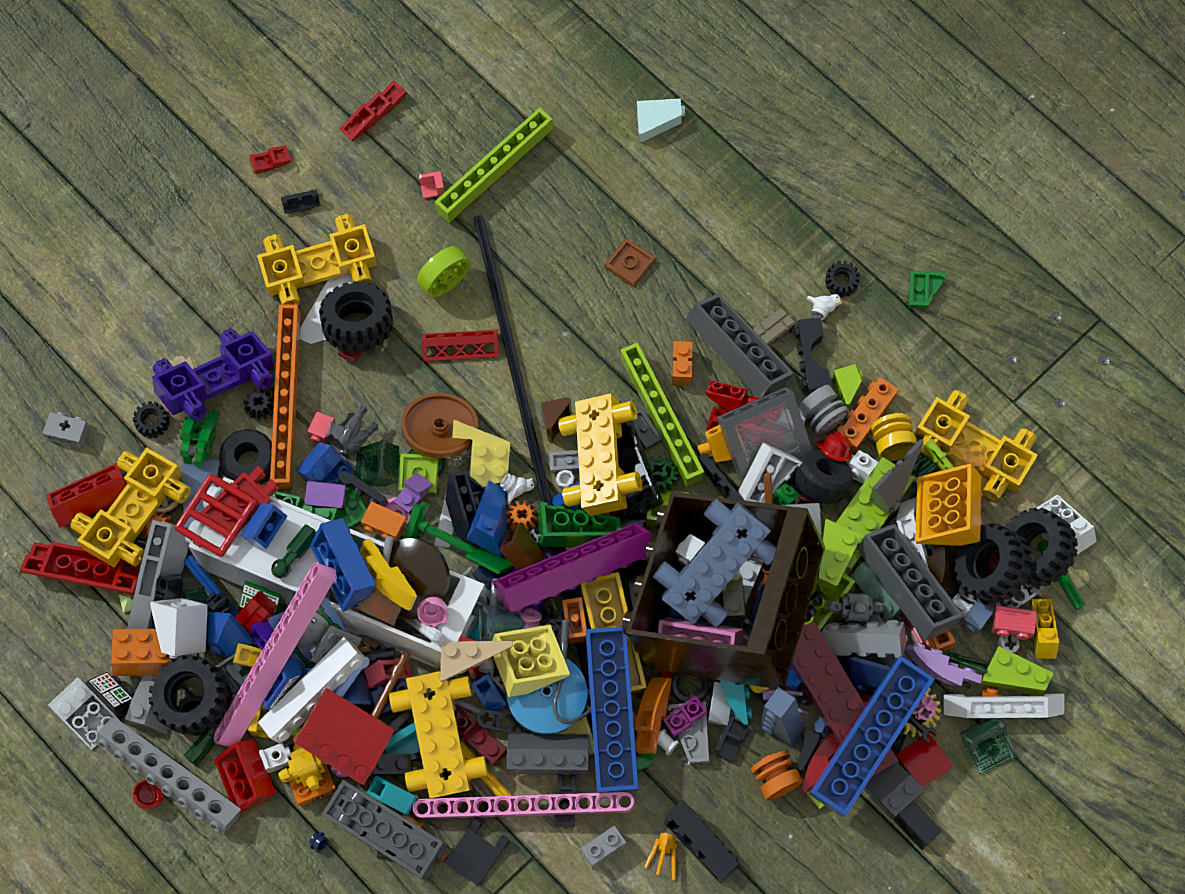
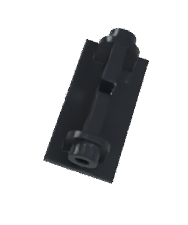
(300, 201)

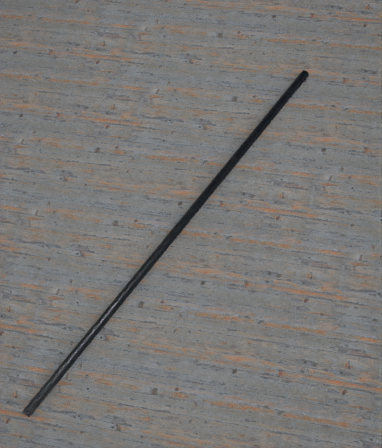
(522, 399)

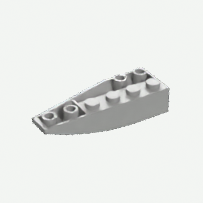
(162, 556)

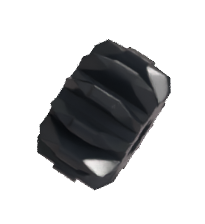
(259, 410)

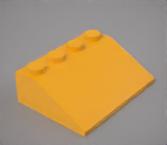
(949, 507)

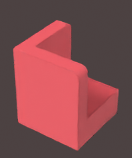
(431, 185)

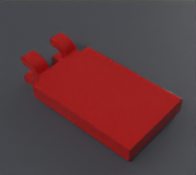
(249, 485)

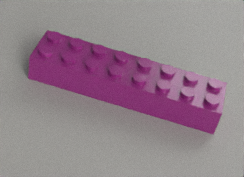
(572, 568)

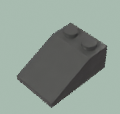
(893, 790)

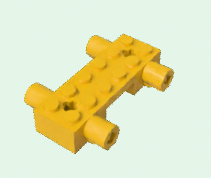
(289, 270)
(962, 434)
(601, 480)
(148, 484)
(438, 735)

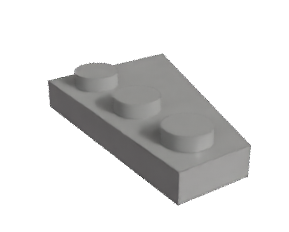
(695, 738)

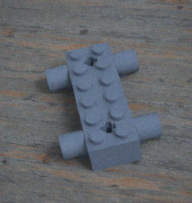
(715, 563)

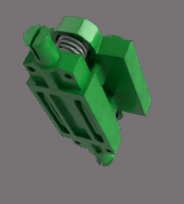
(196, 443)

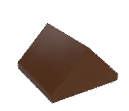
(551, 413)

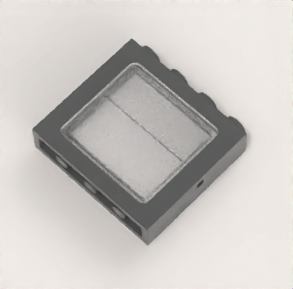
(769, 420)

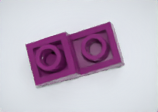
(685, 717)

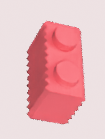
(1014, 622)

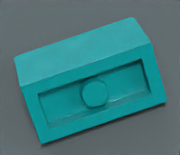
(404, 742)

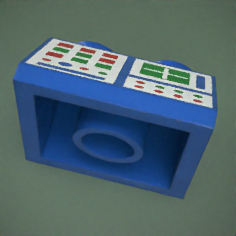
(284, 683)

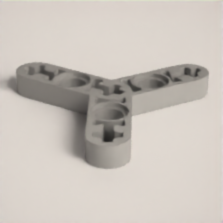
(1018, 604)

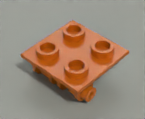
(304, 795)

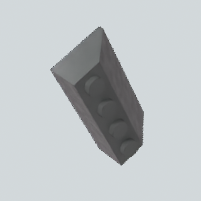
(548, 754)

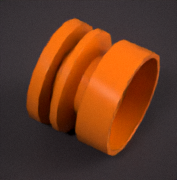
(778, 779)

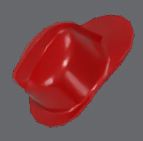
(836, 447)

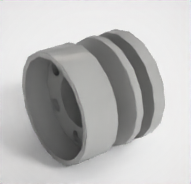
(823, 410)

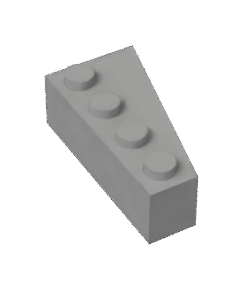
(866, 638)

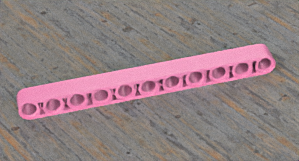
(275, 654)
(514, 802)

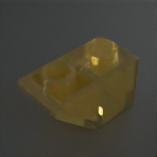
(966, 456)

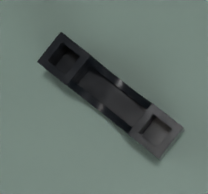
(810, 334)

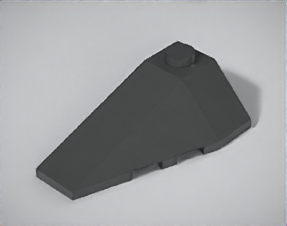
(889, 489)

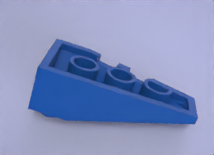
(490, 520)

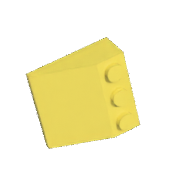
(531, 661)

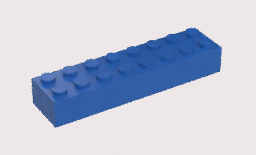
(612, 710)
(871, 736)

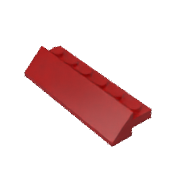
(80, 567)

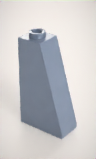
(194, 477)

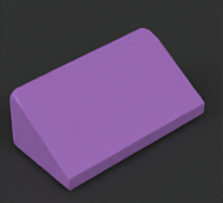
(325, 494)

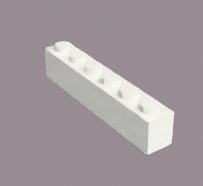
(300, 700)

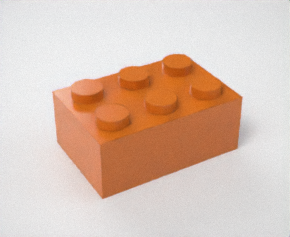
(136, 652)

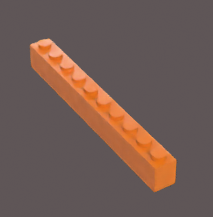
(285, 396)

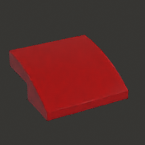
(924, 760)

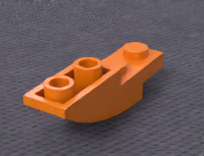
(649, 715)

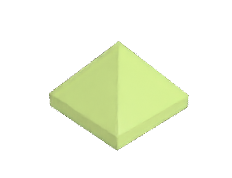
(126, 601)

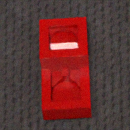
(270, 160)

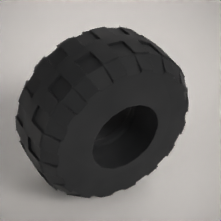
(243, 442)
(823, 478)

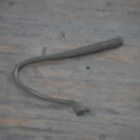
(564, 648)

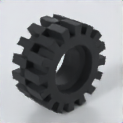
(846, 269)
(163, 419)

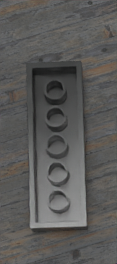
(739, 346)
(909, 582)

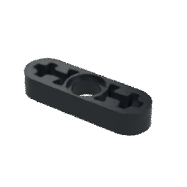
(488, 725)

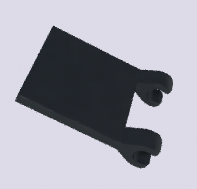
(474, 855)

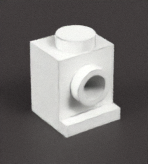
(275, 764)

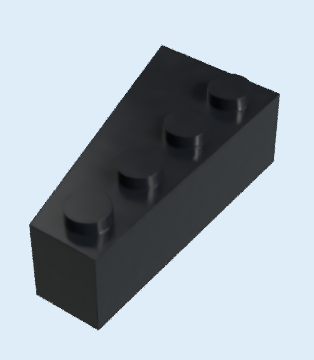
(701, 842)

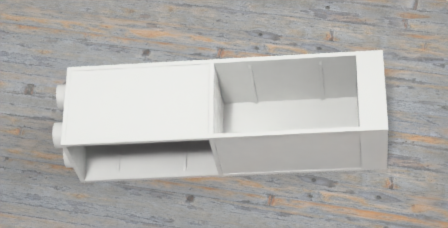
(254, 565)

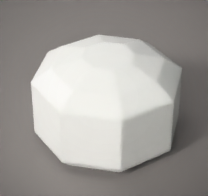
(565, 479)

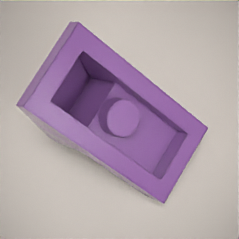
(415, 489)

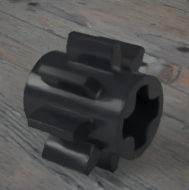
(217, 602)

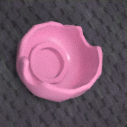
(432, 611)

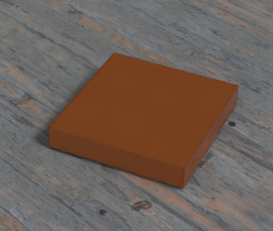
(629, 262)

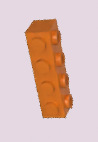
(869, 410)

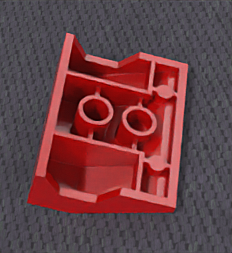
(344, 736)

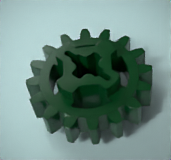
(660, 470)

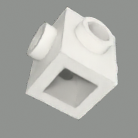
(861, 466)

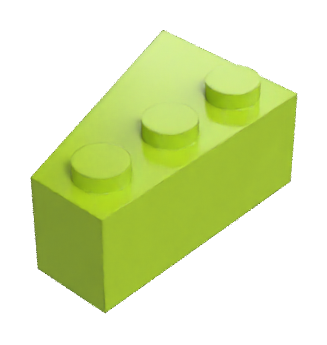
(839, 549)
(1015, 674)

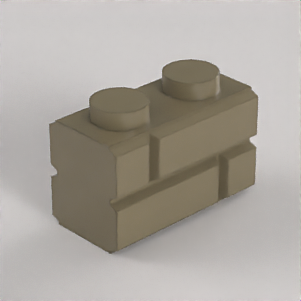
(774, 327)

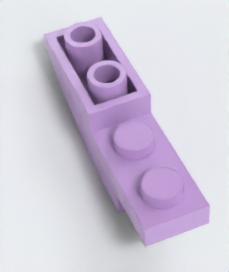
(938, 667)

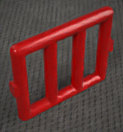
(202, 495)

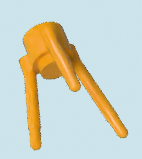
(665, 843)

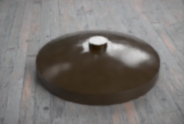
(423, 569)

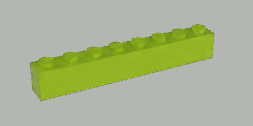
(494, 165)
(662, 414)

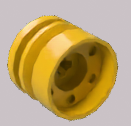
(893, 436)

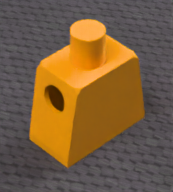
(715, 445)

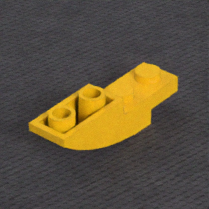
(387, 580)

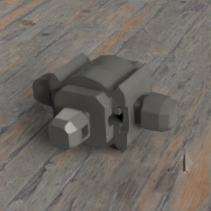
(855, 607)

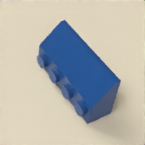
(337, 550)

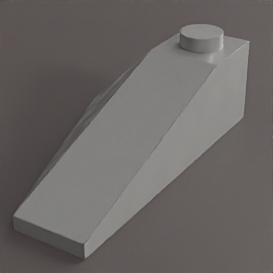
(140, 711)

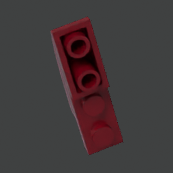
(478, 738)

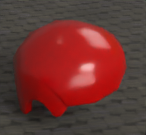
(147, 795)

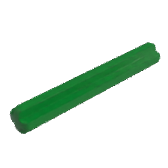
(1065, 583)

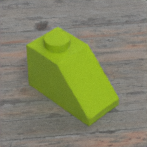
(847, 382)

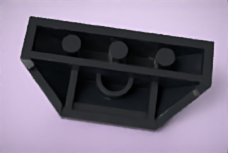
(462, 501)

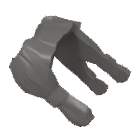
(347, 437)

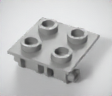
(330, 639)

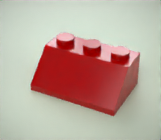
(244, 775)

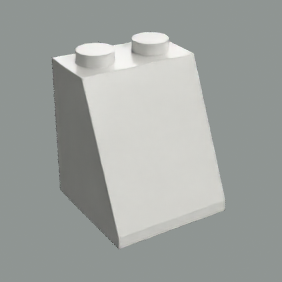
(180, 626)

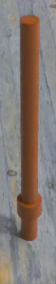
(397, 671)

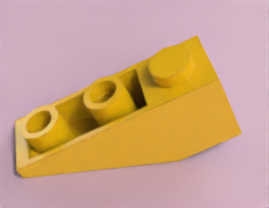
(1045, 635)

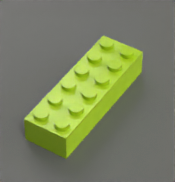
(862, 514)

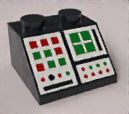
(110, 692)

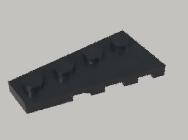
(718, 478)

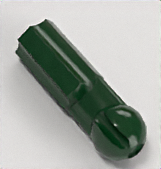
(296, 549)
(202, 745)

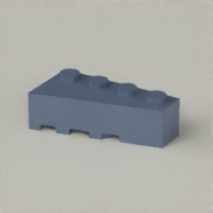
(782, 718)

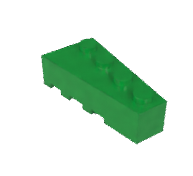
(572, 528)

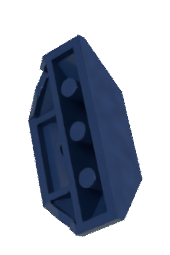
(863, 674)

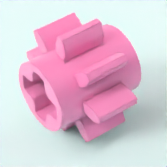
(925, 708)

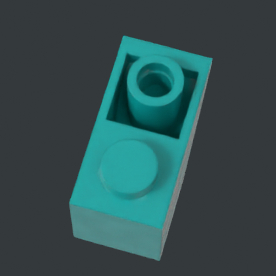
(391, 795)

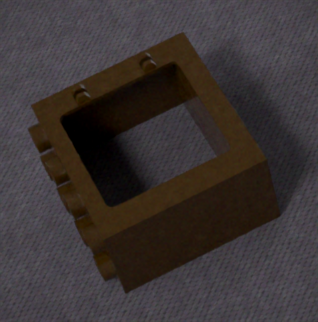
(781, 608)

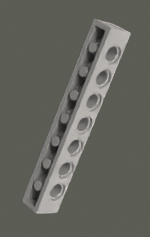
(164, 765)

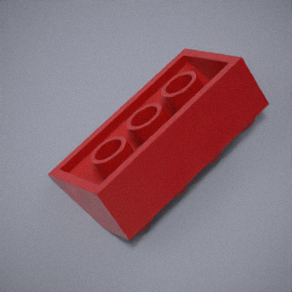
(86, 495)

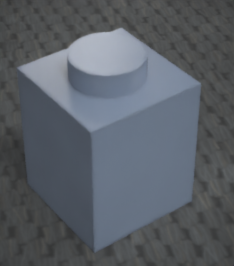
(976, 618)

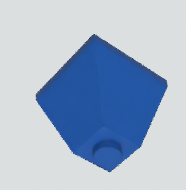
(224, 634)

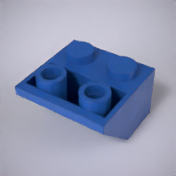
(323, 465)

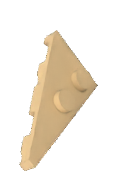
(460, 656)

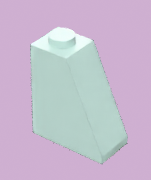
(658, 116)

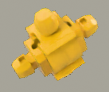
(303, 768)

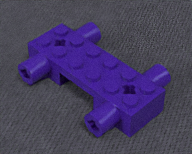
(186, 388)

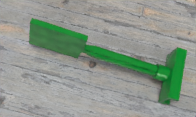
(481, 556)

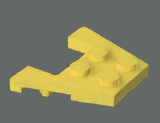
(488, 453)

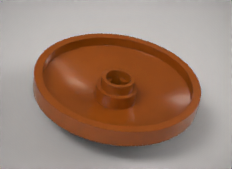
(429, 424)

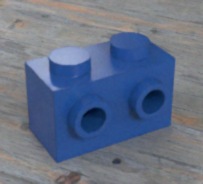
(264, 525)

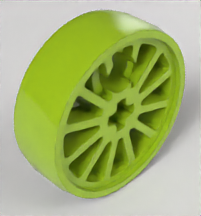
(443, 271)

